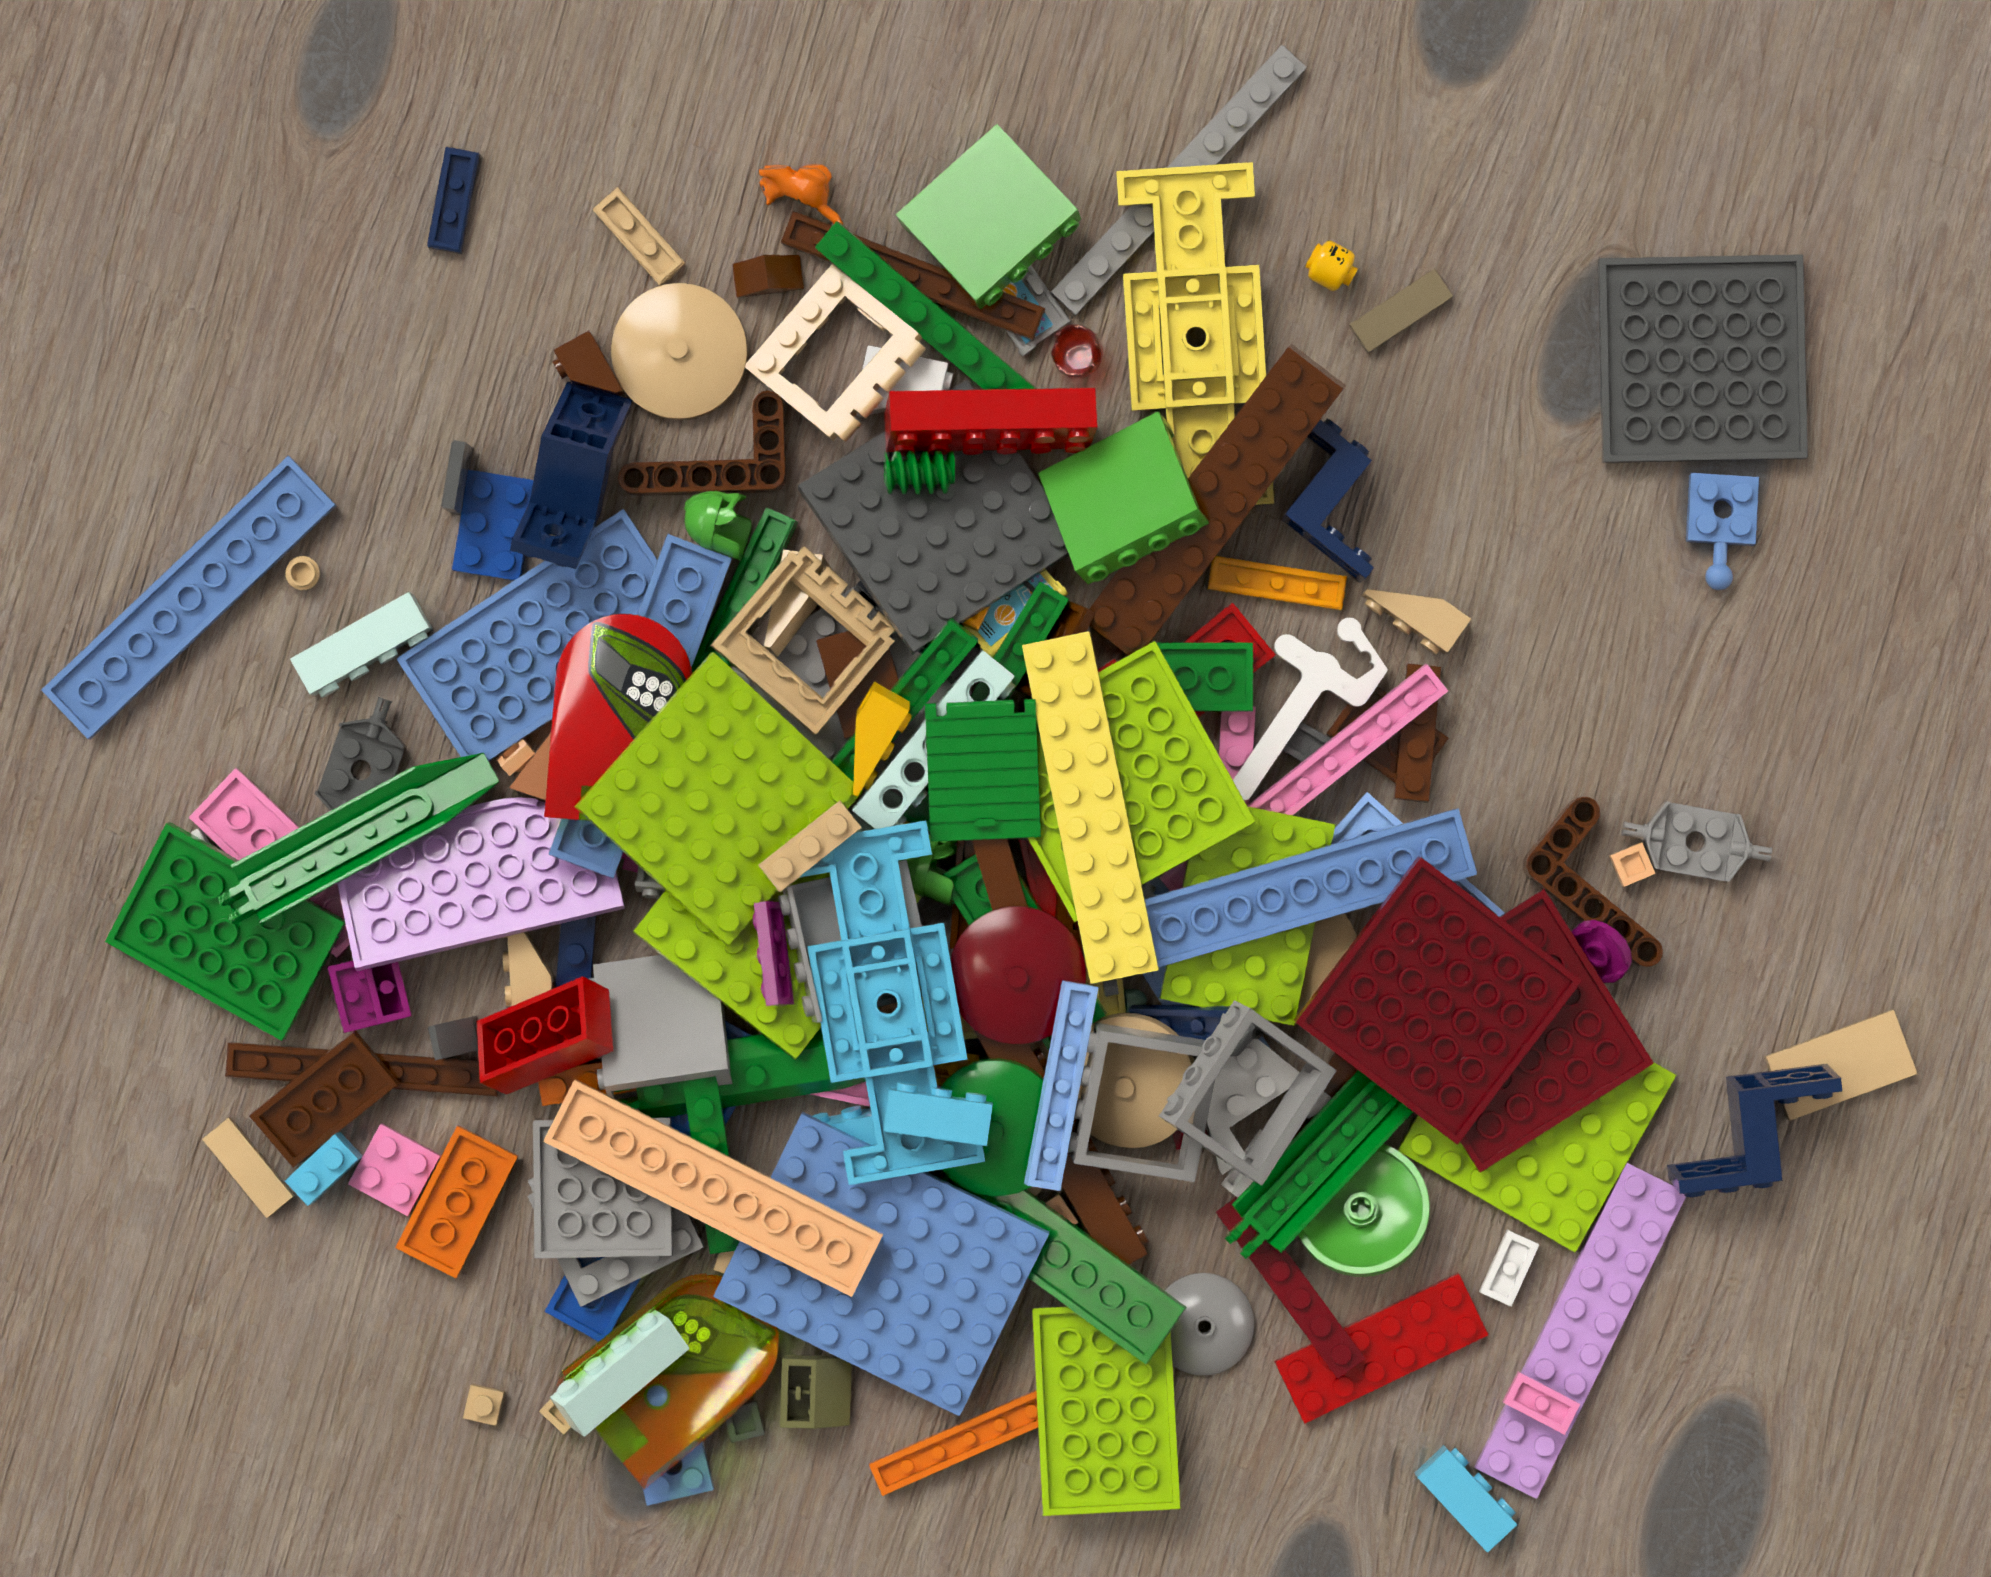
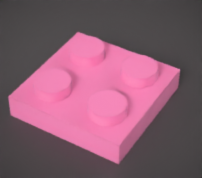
(394, 1169)

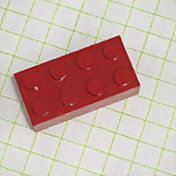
(544, 1035)

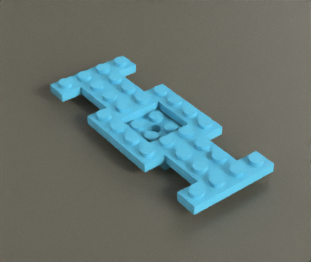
(879, 958)

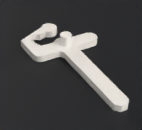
(1318, 674)

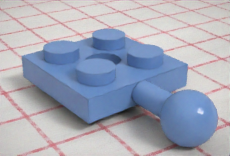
(1706, 527)
(690, 1479)

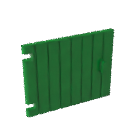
(983, 767)

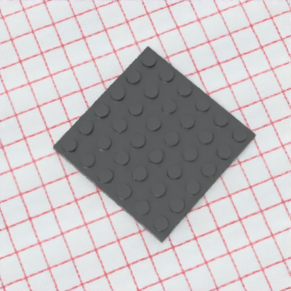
(1702, 358)
(937, 551)

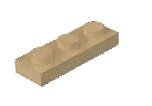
(809, 846)

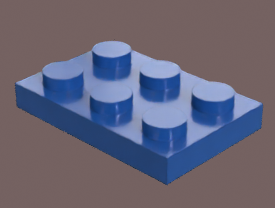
(487, 524)

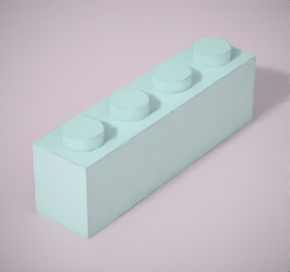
(361, 644)
(619, 1372)

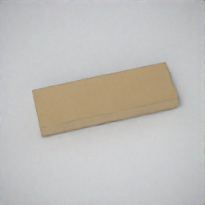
(639, 236)
(248, 1167)

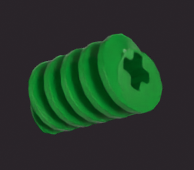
(919, 472)

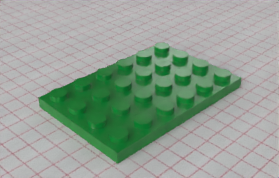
(185, 934)

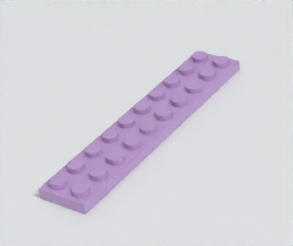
(1584, 1322)

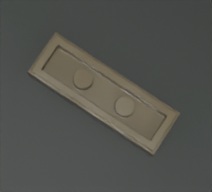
(1401, 311)

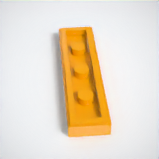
(1277, 583)

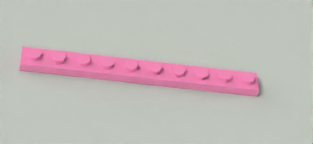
(1342, 751)

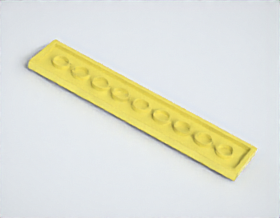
(1090, 807)

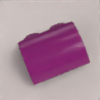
(368, 995)

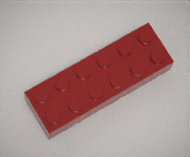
(990, 420)

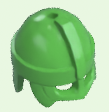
(716, 524)
(928, 878)

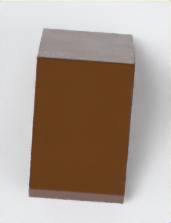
(767, 275)

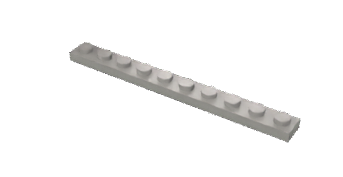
(1205, 149)

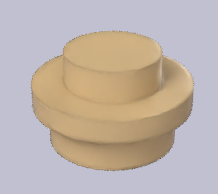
(302, 573)

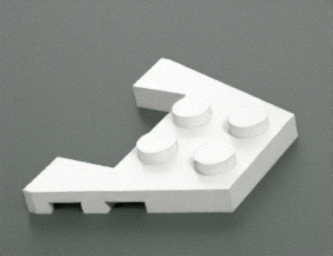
(1244, 1087)

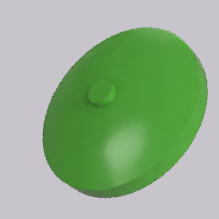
(1372, 1219)

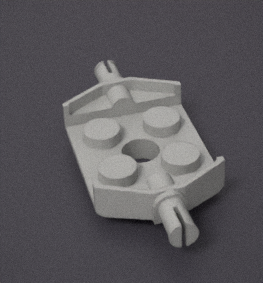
(1724, 838)

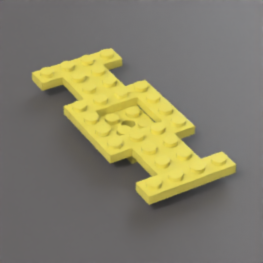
(1192, 292)

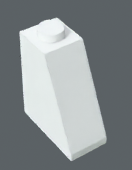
(921, 376)

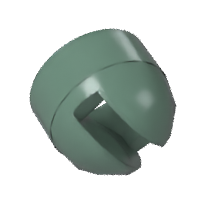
(1134, 997)

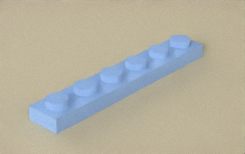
(1061, 1085)

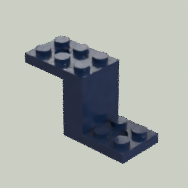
(571, 475)
(1325, 492)
(1754, 1129)

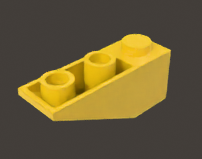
(876, 724)

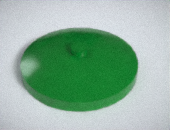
(1015, 1099)

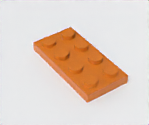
(457, 1201)

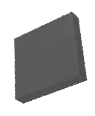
(456, 476)

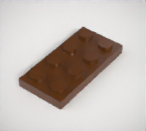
(324, 1098)

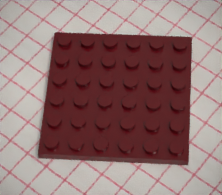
(1437, 1000)
(1573, 1061)

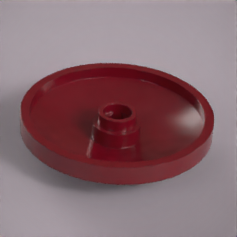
(1012, 972)

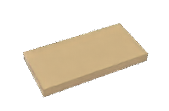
(1862, 1054)

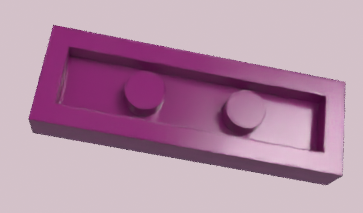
(773, 954)

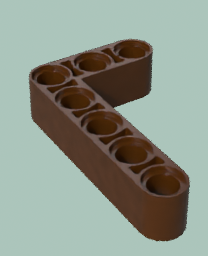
(720, 468)
(1583, 890)

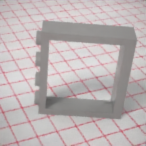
(1085, 1108)
(1285, 1119)

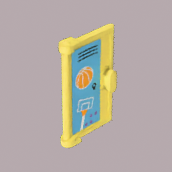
(1005, 612)

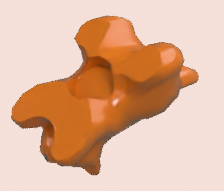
(806, 185)

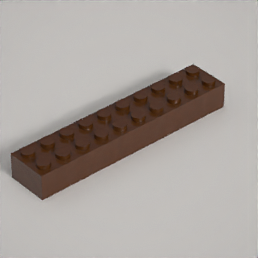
(1226, 490)

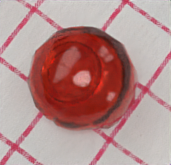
(1077, 351)

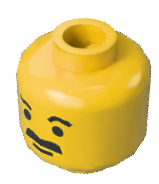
(1331, 265)

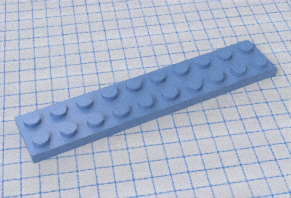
(188, 597)
(682, 601)
(1303, 887)

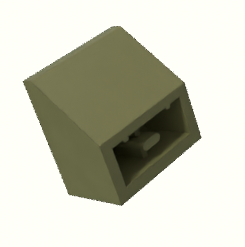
(815, 1391)

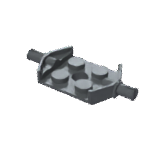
(359, 741)

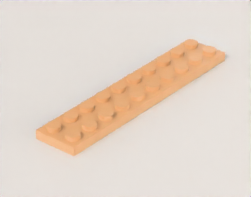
(713, 1187)

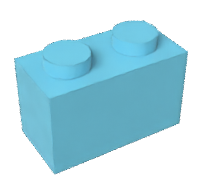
(324, 1168)

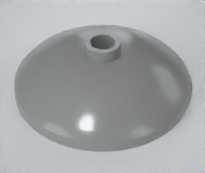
(1231, 1321)

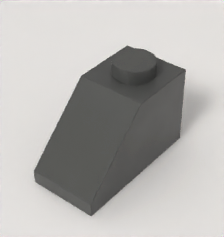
(454, 1037)

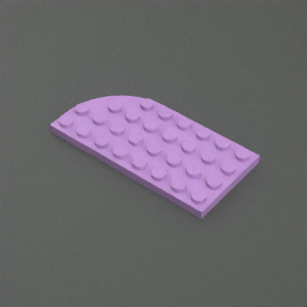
(469, 885)

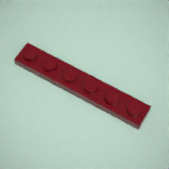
(1298, 1298)

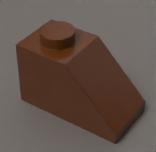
(586, 365)

